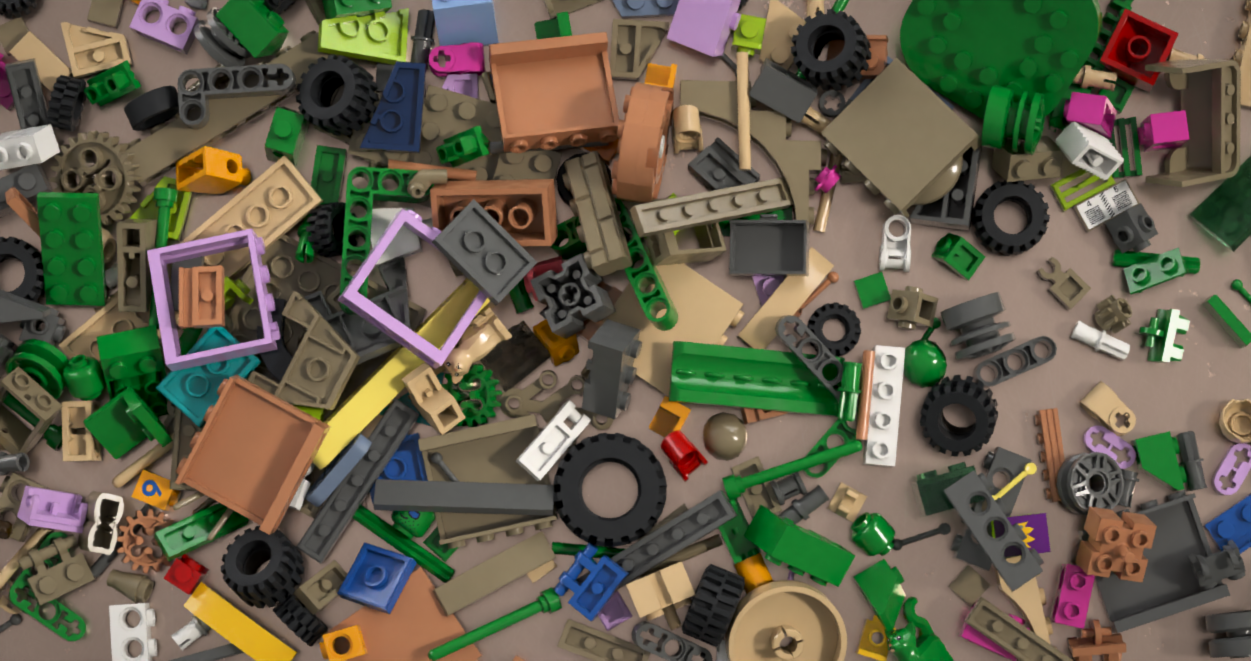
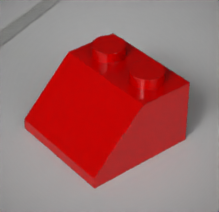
(1136, 44)

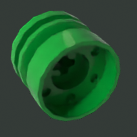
(1013, 120)

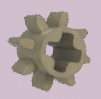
(1113, 314)

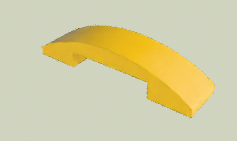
(237, 626)

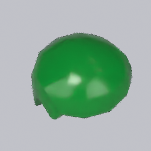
(924, 363)

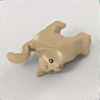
(475, 343)

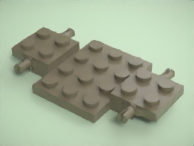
(452, 113)

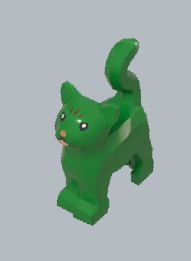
(906, 647)

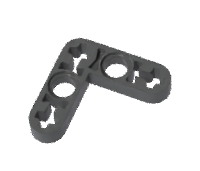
(686, 647)

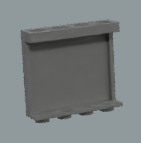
(1169, 577)

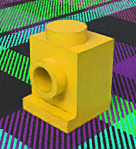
(865, 644)

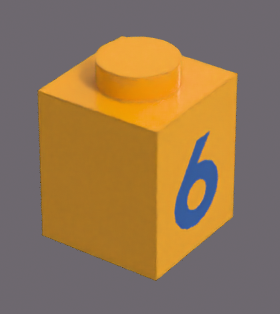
(155, 491)

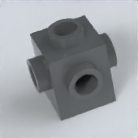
(1132, 229)
(51, 333)

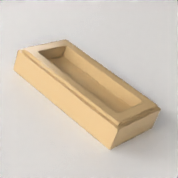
(48, 64)

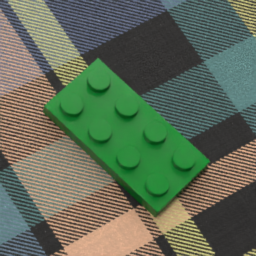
(72, 248)

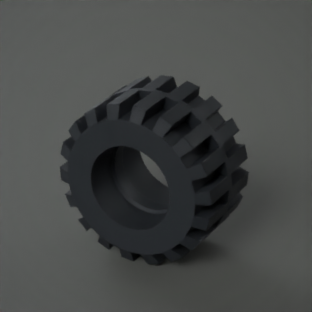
(819, 32)
(319, 87)
(996, 238)
(31, 259)
(959, 438)
(274, 580)
(713, 605)

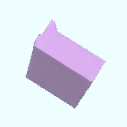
(704, 24)

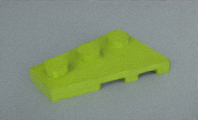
(370, 37)

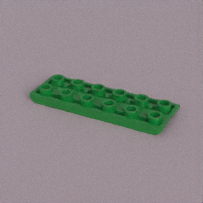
(749, 379)

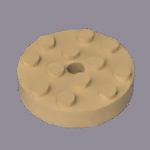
(787, 608)

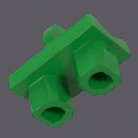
(111, 84)
(463, 147)
(1162, 333)

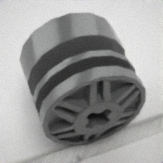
(978, 326)

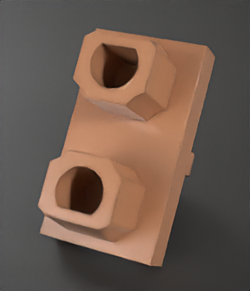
(1097, 642)

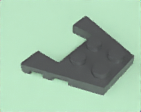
(358, 332)

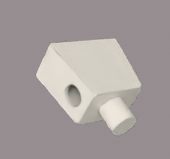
(405, 241)

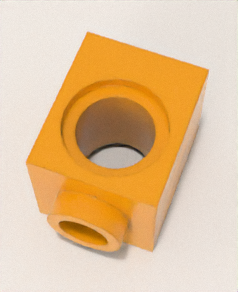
(356, 640)

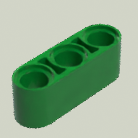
(840, 429)

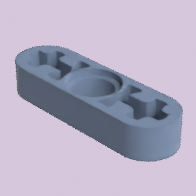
(338, 470)

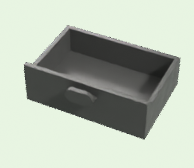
(769, 247)

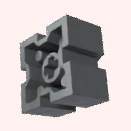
(572, 297)

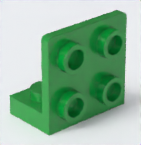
(126, 423)

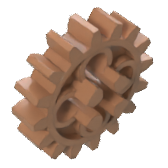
(129, 540)

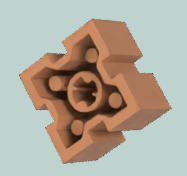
(1115, 544)

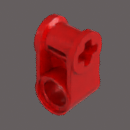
(682, 454)

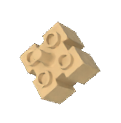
(662, 594)

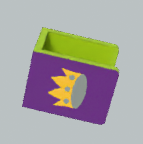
(1033, 526)

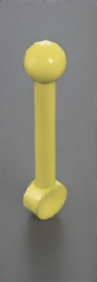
(1029, 468)

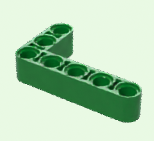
(362, 226)
(639, 277)

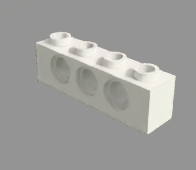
(885, 407)

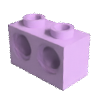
(163, 29)

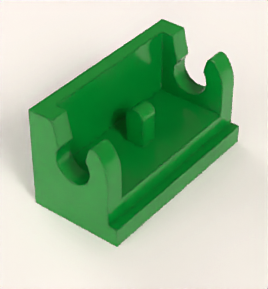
(733, 536)

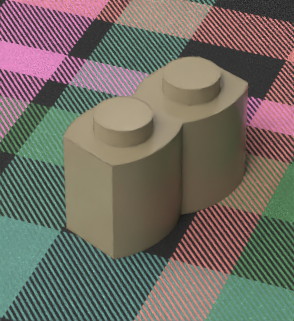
(101, 521)

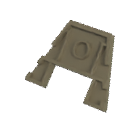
(319, 365)

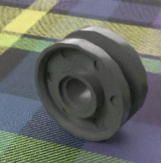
(220, 41)
(1105, 478)

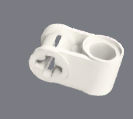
(895, 246)

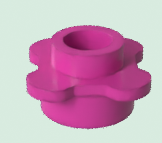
(827, 179)

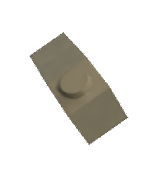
(134, 274)

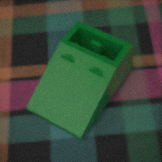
(135, 361)

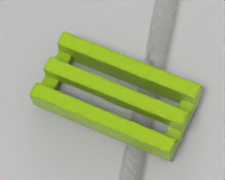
(1061, 196)

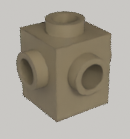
(906, 308)

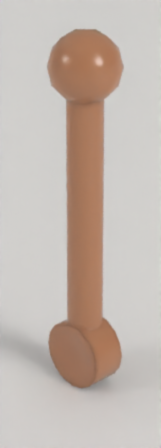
(832, 277)

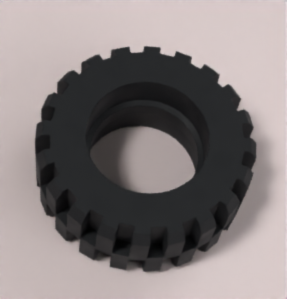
(618, 449)

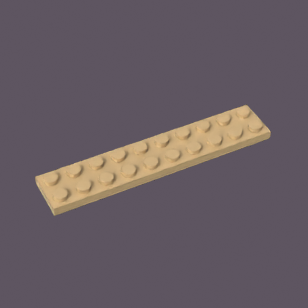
(266, 205)

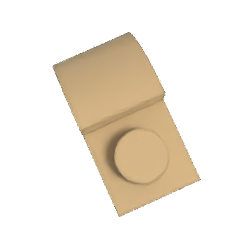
(432, 400)

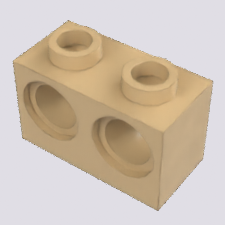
(77, 440)

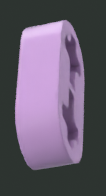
(1113, 441)
(1227, 465)

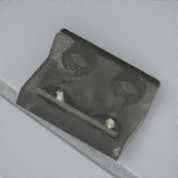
(515, 357)

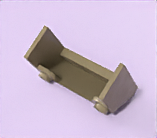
(1213, 115)

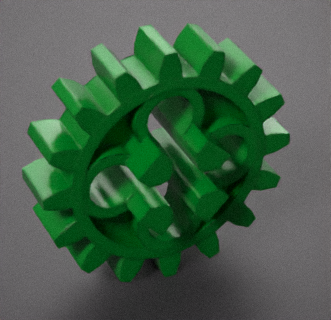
(485, 393)

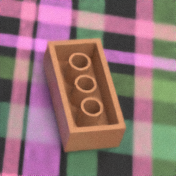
(520, 206)

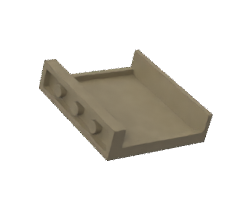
(899, 137)
(484, 456)

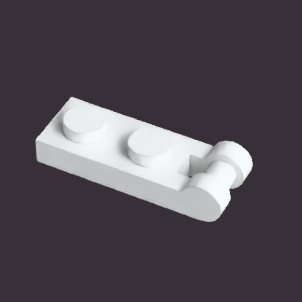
(552, 441)

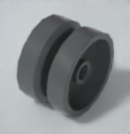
(1238, 631)

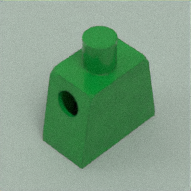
(286, 135)

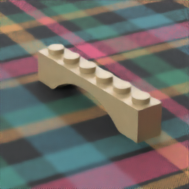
(1029, 602)

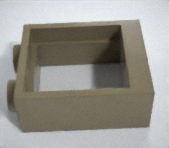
(666, 252)
(44, 406)

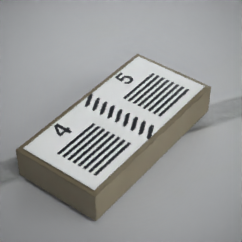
(1105, 205)

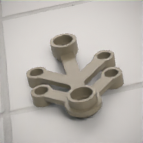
(550, 405)

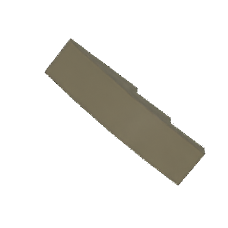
(494, 573)

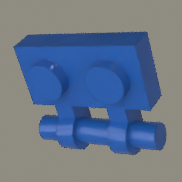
(598, 586)

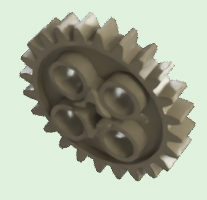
(79, 160)

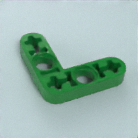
(21, 582)

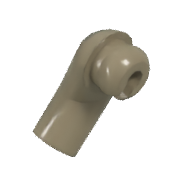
(424, 179)

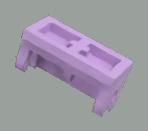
(53, 509)

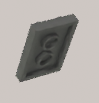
(484, 252)

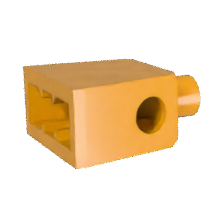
(211, 171)

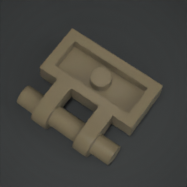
(60, 578)

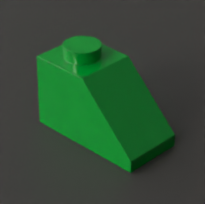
(882, 591)

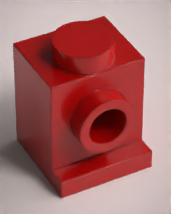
(186, 574)

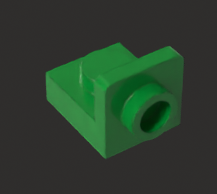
(958, 255)

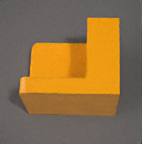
(661, 75)
(669, 417)

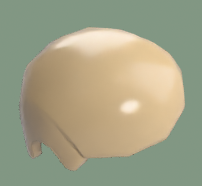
(1236, 421)

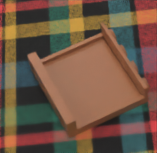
(554, 92)
(252, 452)
(409, 630)

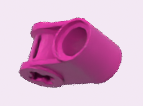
(461, 59)

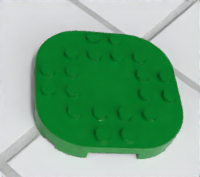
(1006, 43)

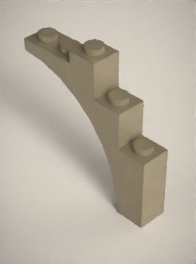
(767, 130)

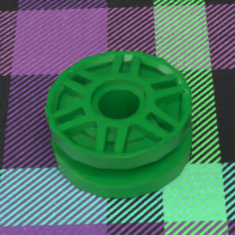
(42, 363)

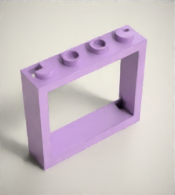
(217, 244)
(387, 323)

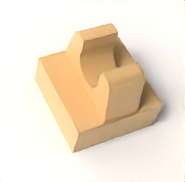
(846, 502)

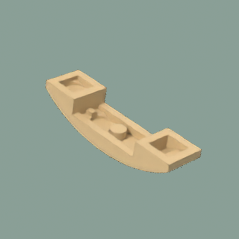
(784, 302)

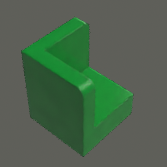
(554, 27)

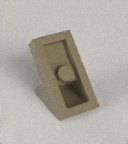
(321, 588)

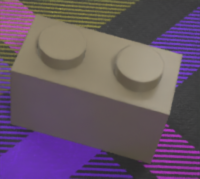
(1015, 166)

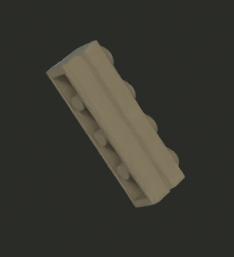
(597, 214)

